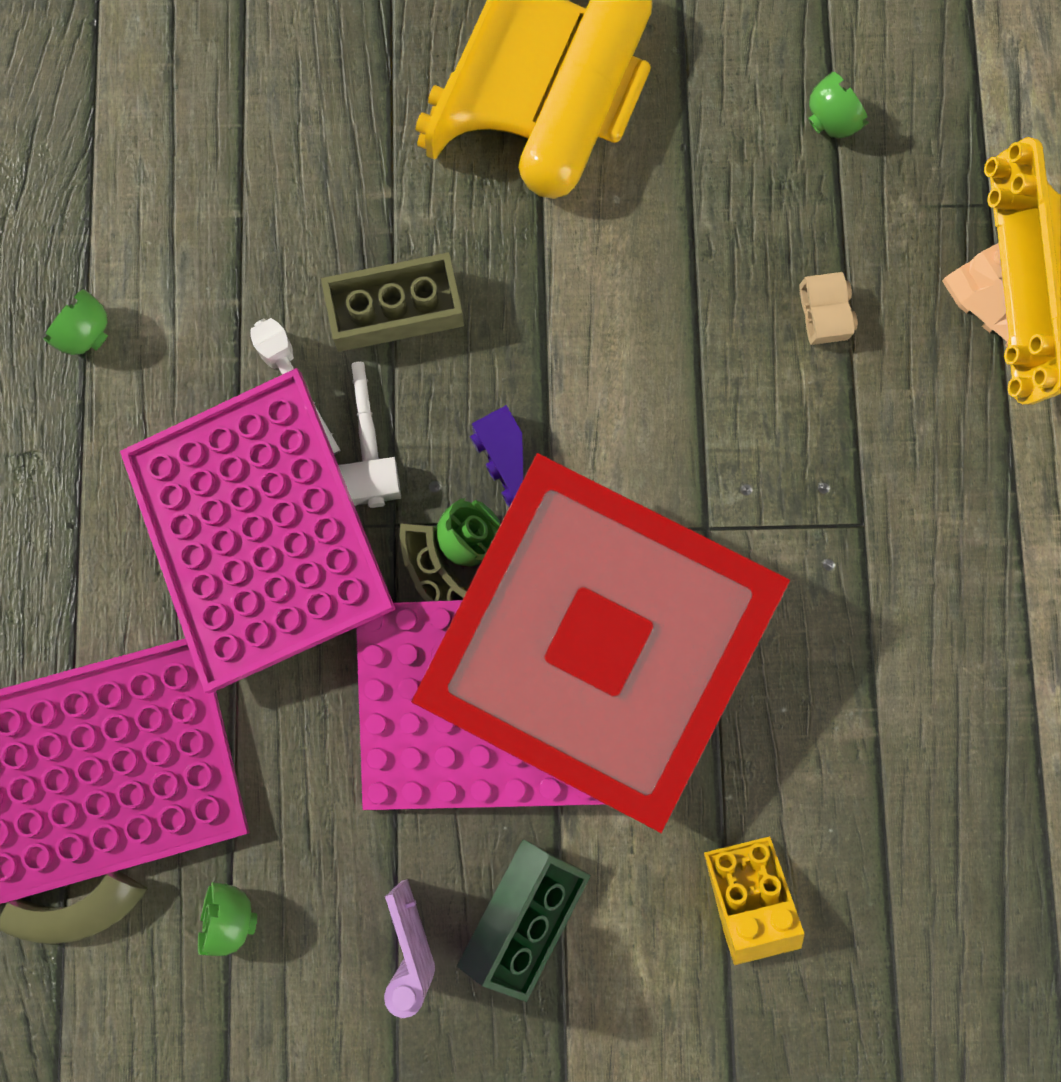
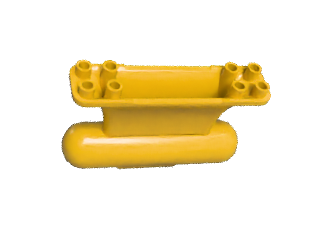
(546, 76)
(1030, 255)

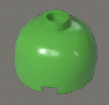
(836, 108)
(79, 326)
(466, 532)
(225, 920)

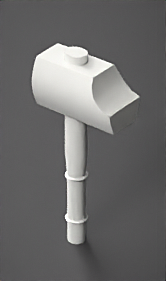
(277, 352)
(374, 478)

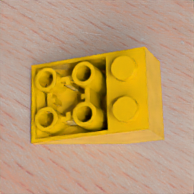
(753, 901)

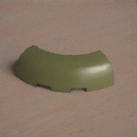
(428, 564)
(94, 913)

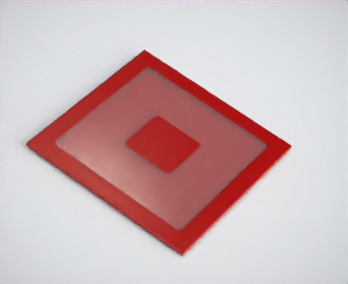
(600, 642)

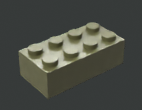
(392, 302)

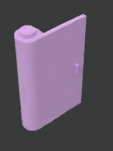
(413, 977)

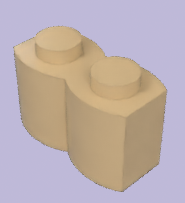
(827, 308)

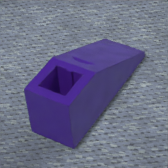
(503, 446)

